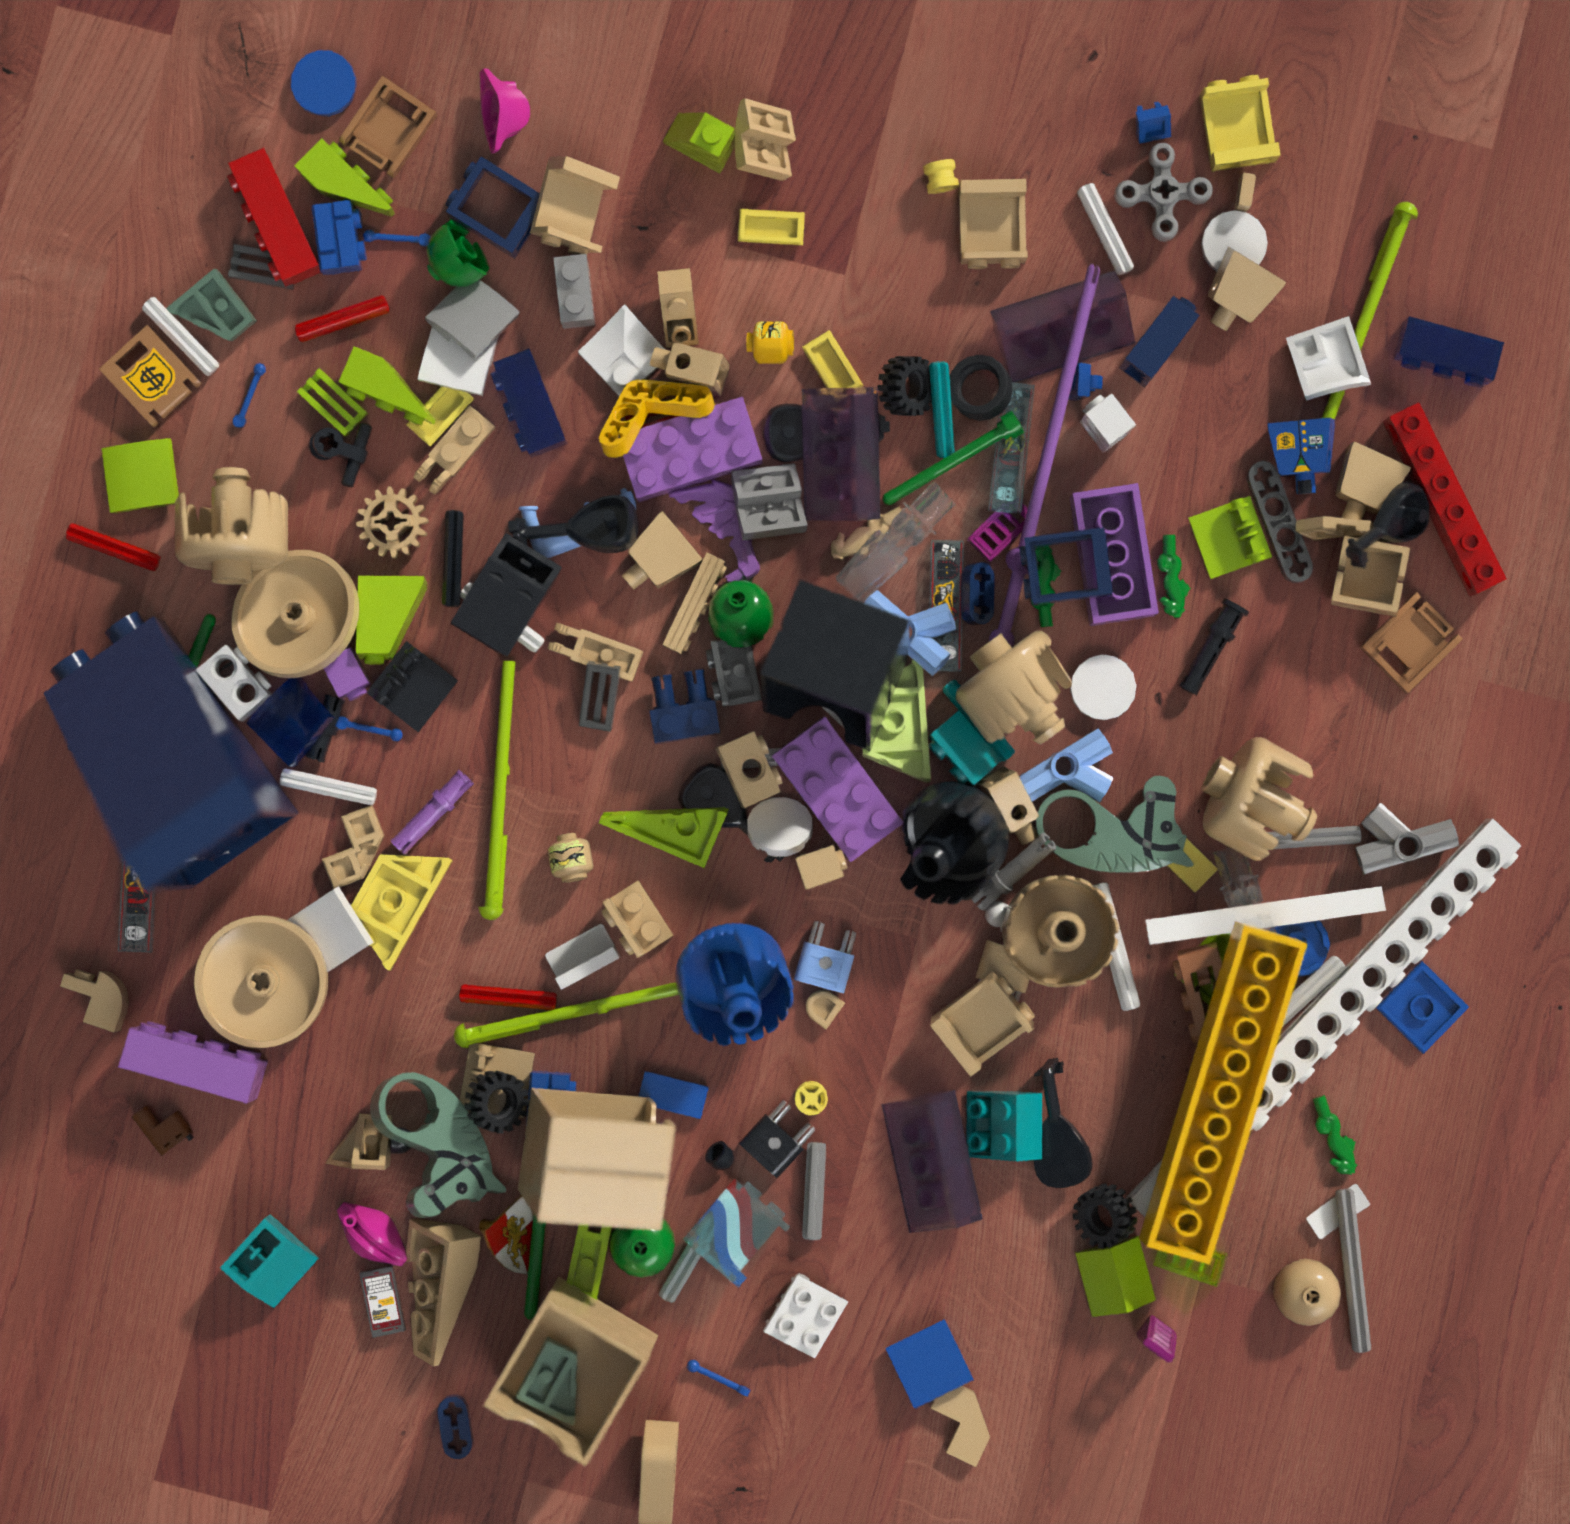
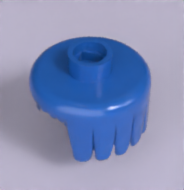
(733, 983)

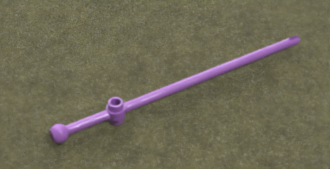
(1039, 488)

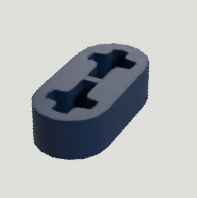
(977, 593)
(463, 1425)

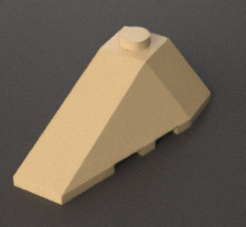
(443, 1269)

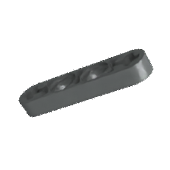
(1274, 523)

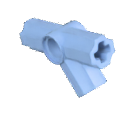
(925, 627)
(1082, 774)

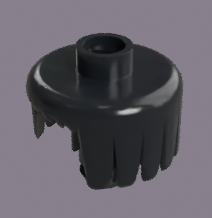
(953, 842)

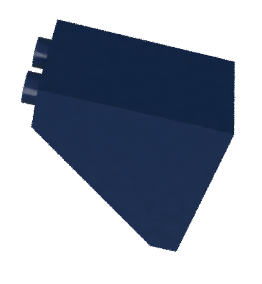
(163, 757)

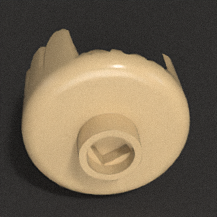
(233, 533)
(1015, 688)
(1246, 801)
(1060, 931)

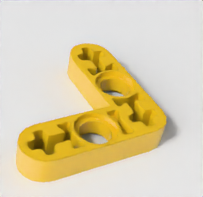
(645, 397)

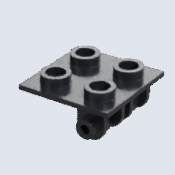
(412, 686)

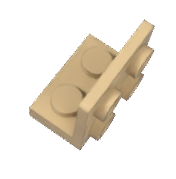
(637, 920)

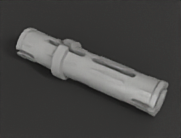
(1014, 871)

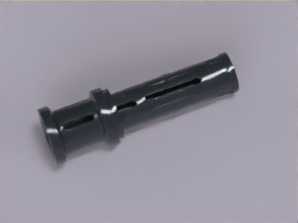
(1219, 634)

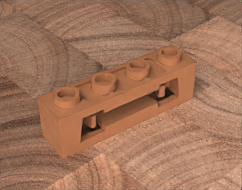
(1196, 960)

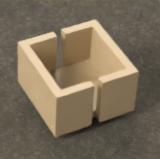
(1375, 586)

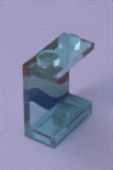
(735, 1229)

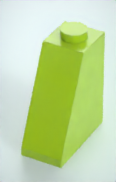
(702, 139)
(385, 614)

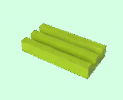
(312, 383)

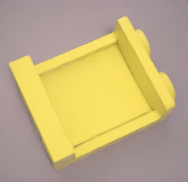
(1238, 123)

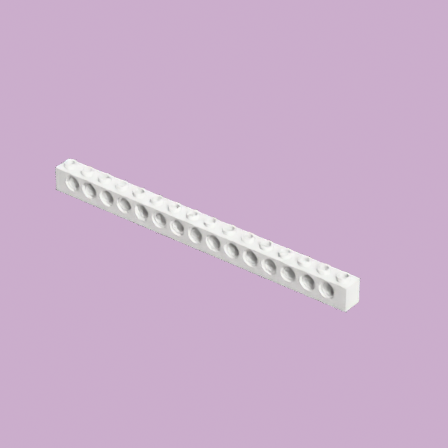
(1503, 853)

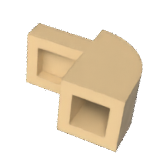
(108, 998)

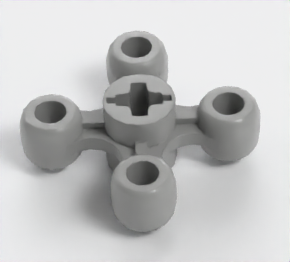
(1163, 177)

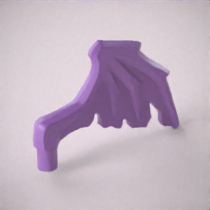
(721, 513)

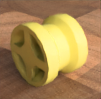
(941, 176)
(814, 1097)

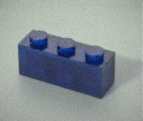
(1448, 352)
(528, 403)

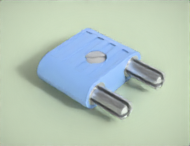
(823, 965)

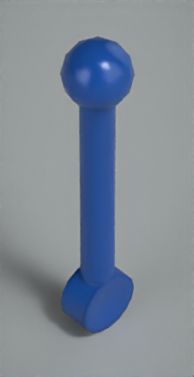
(370, 236)
(240, 420)
(395, 734)
(693, 1366)

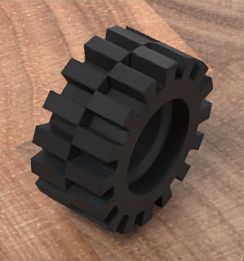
(895, 381)
(479, 1101)
(1118, 1208)

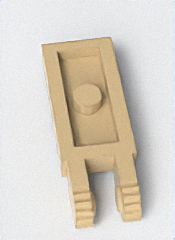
(456, 447)
(600, 650)

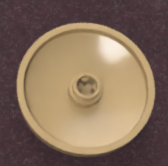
(296, 615)
(261, 981)

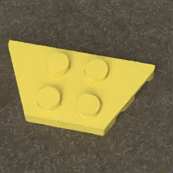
(396, 899)

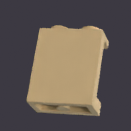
(992, 223)
(982, 1021)

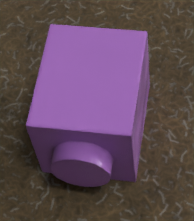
(348, 675)

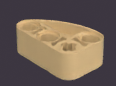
(658, 1472)

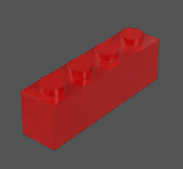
(274, 217)

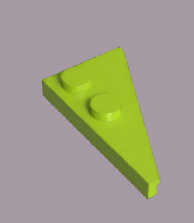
(680, 832)

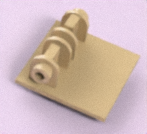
(492, 1058)

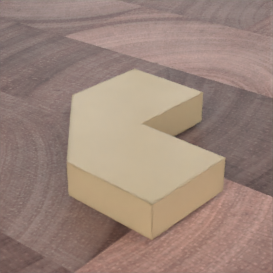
(1332, 527)
(365, 837)
(971, 1433)

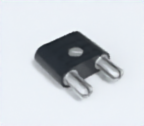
(772, 1144)

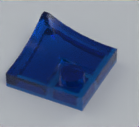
(291, 720)

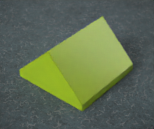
(1115, 1278)

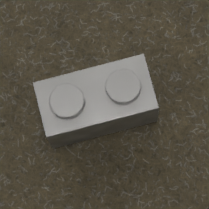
(574, 291)

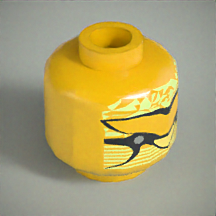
(770, 342)

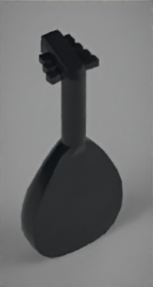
(785, 435)
(1399, 520)
(601, 525)
(711, 788)
(1064, 1151)

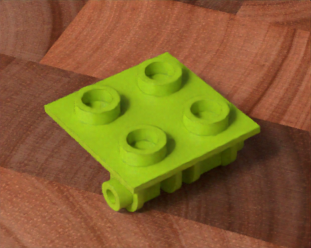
(1230, 537)

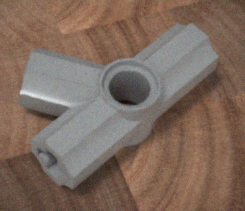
(1391, 831)

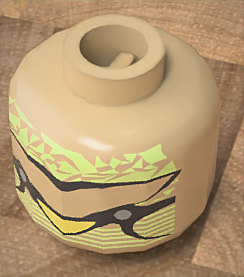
(570, 858)

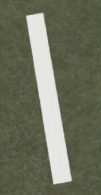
(1282, 913)

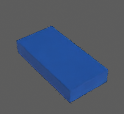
(674, 1094)

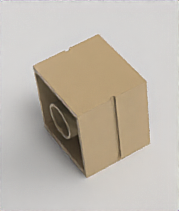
(595, 1159)
(609, 1361)

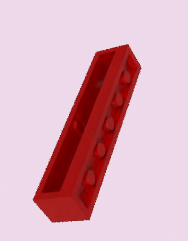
(1446, 499)

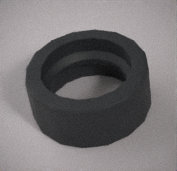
(997, 404)

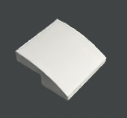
(452, 367)

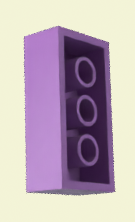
(692, 450)
(1132, 580)
(837, 789)
(193, 1063)

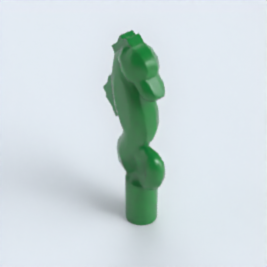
(1048, 572)
(1175, 588)
(1341, 1146)

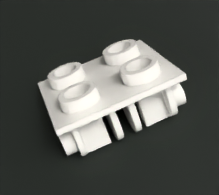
(805, 1315)

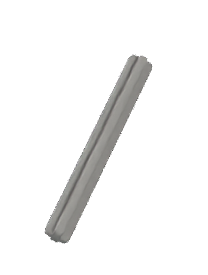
(1353, 1270)

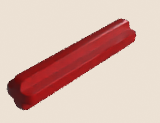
(342, 318)
(113, 547)
(508, 997)

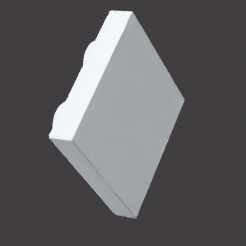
(333, 928)

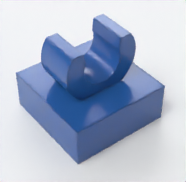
(1153, 123)
(1084, 382)

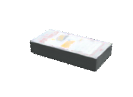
(382, 1301)

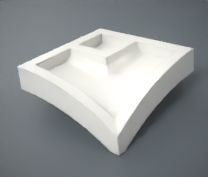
(621, 350)
(1328, 359)

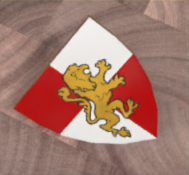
(510, 1236)

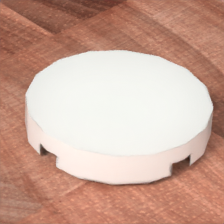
(1237, 231)
(1103, 687)
(779, 826)

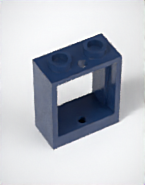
(522, 228)
(1160, 340)
(1101, 558)

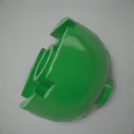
(454, 257)
(740, 613)
(659, 1251)

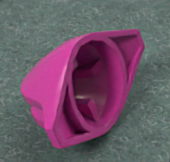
(503, 109)
(372, 1234)

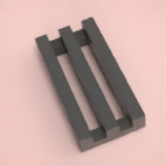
(236, 261)
(603, 669)

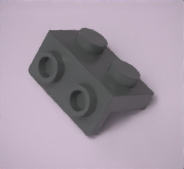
(735, 674)

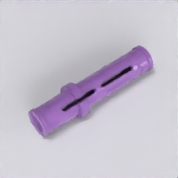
(440, 803)

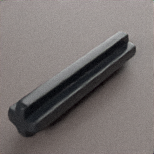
(452, 558)

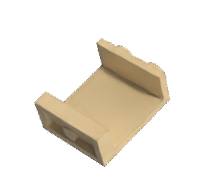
(570, 204)

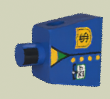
(1303, 450)

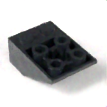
(506, 595)

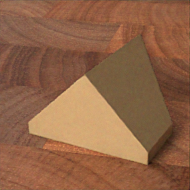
(363, 1147)

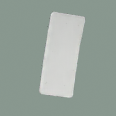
(1326, 1218)

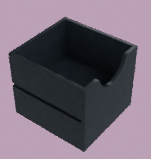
(835, 658)

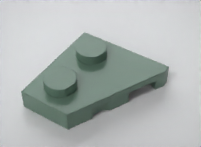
(214, 307)
(552, 1381)

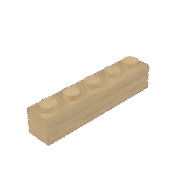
(695, 604)

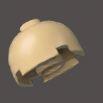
(1296, 1282)

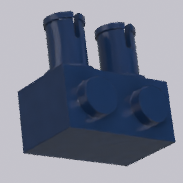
(686, 721)

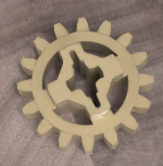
(393, 537)

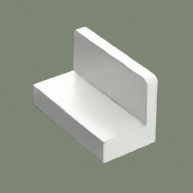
(582, 956)

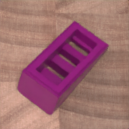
(982, 547)
(1158, 1338)

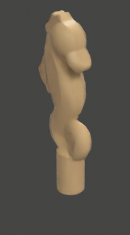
(859, 536)

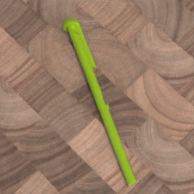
(1402, 214)
(498, 841)
(466, 1037)

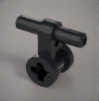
(355, 453)

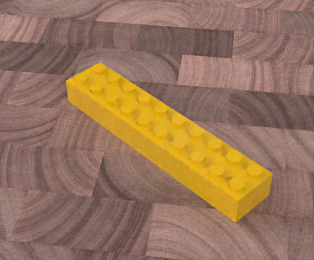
(1222, 1092)

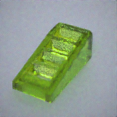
(1213, 1279)

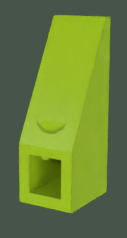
(336, 179)
(377, 379)

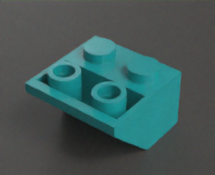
(963, 749)
(1004, 1125)
(269, 1262)

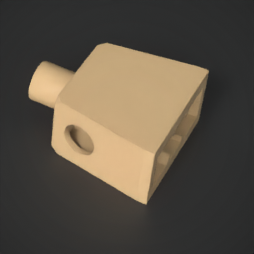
(1241, 289)
(705, 366)
(1367, 480)
(660, 554)
(1008, 791)

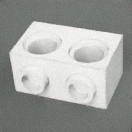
(1106, 421)
(229, 688)

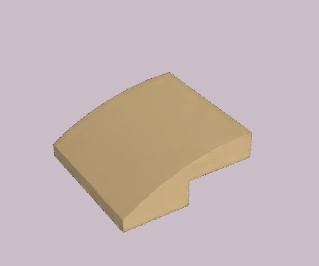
(763, 139)

